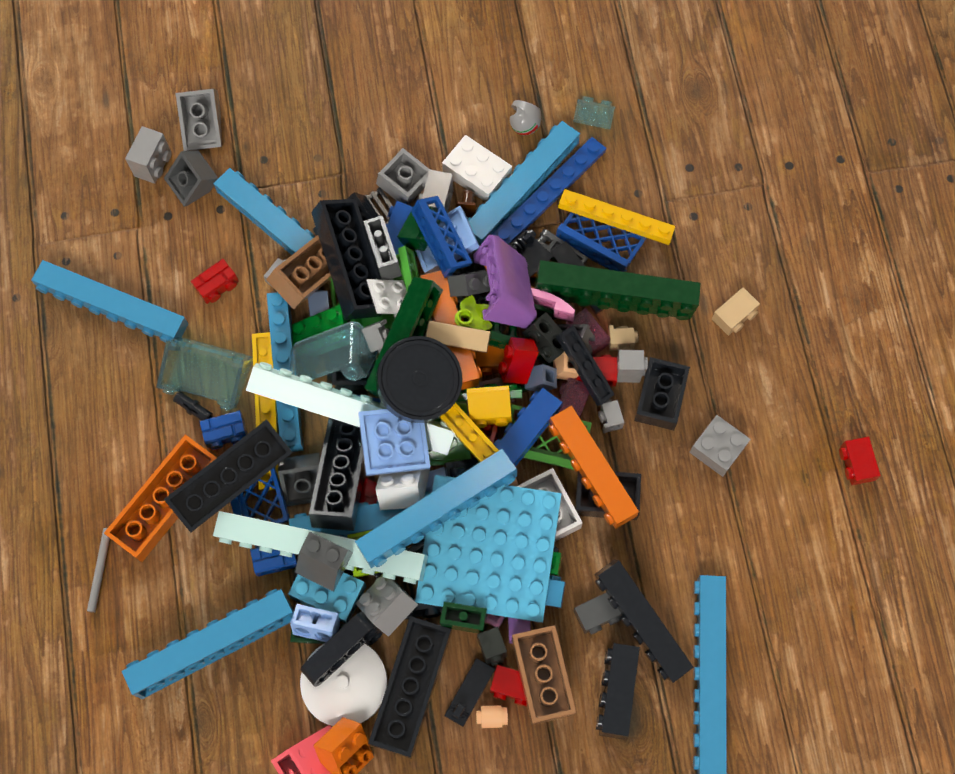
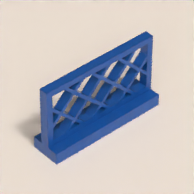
(593, 247)
(240, 506)

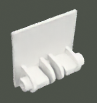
(387, 295)

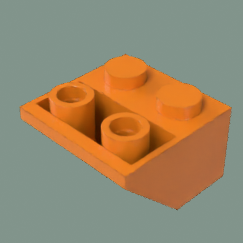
(344, 748)

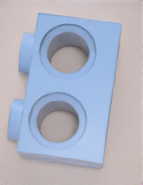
(314, 623)

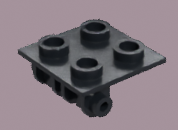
(531, 250)

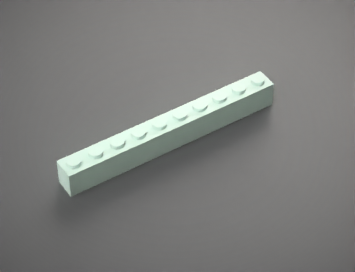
(329, 401)
(290, 540)

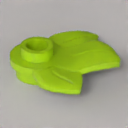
(473, 313)

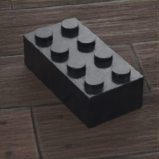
(619, 691)

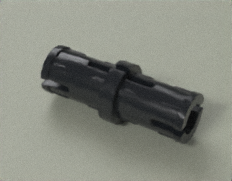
(192, 406)

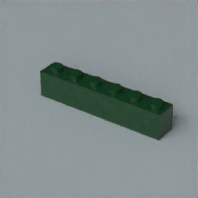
(410, 320)

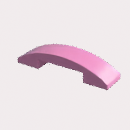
(561, 309)

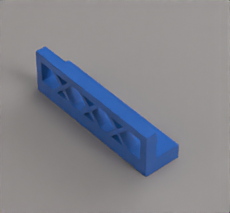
(436, 235)

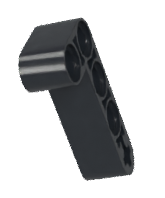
(340, 648)

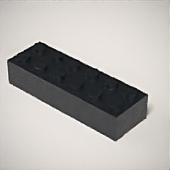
(347, 255)
(228, 476)
(338, 478)
(410, 687)

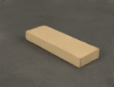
(459, 336)

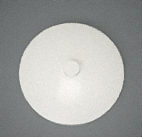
(351, 691)

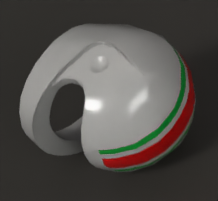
(526, 119)

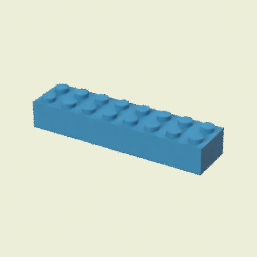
(208, 644)

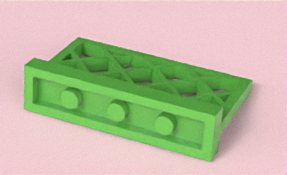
(545, 456)

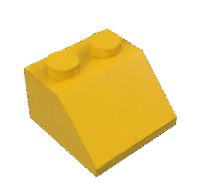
(489, 406)

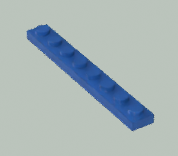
(550, 191)

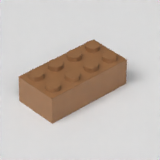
(301, 273)
(543, 675)

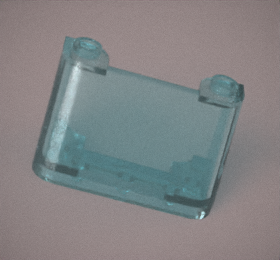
(333, 350)
(204, 371)

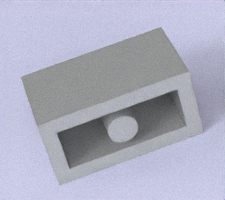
(631, 366)

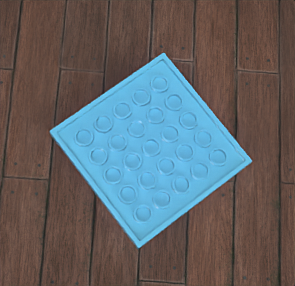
(494, 554)

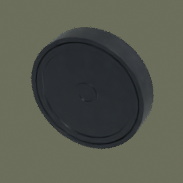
(418, 379)

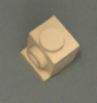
(622, 338)

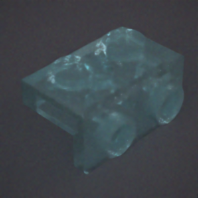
(594, 113)

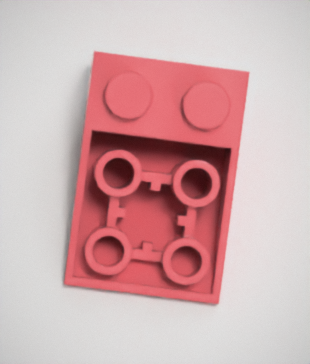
(301, 757)

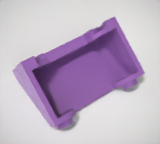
(509, 283)

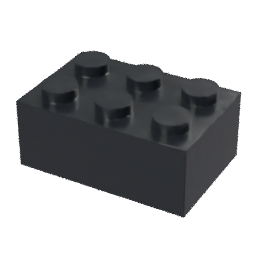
(662, 393)
(585, 504)

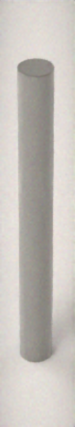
(95, 589)

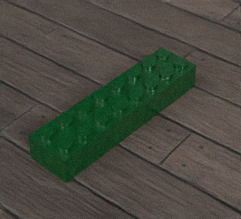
(619, 290)

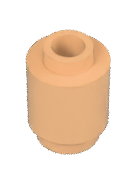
(492, 716)

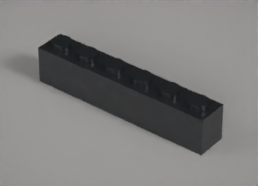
(643, 620)

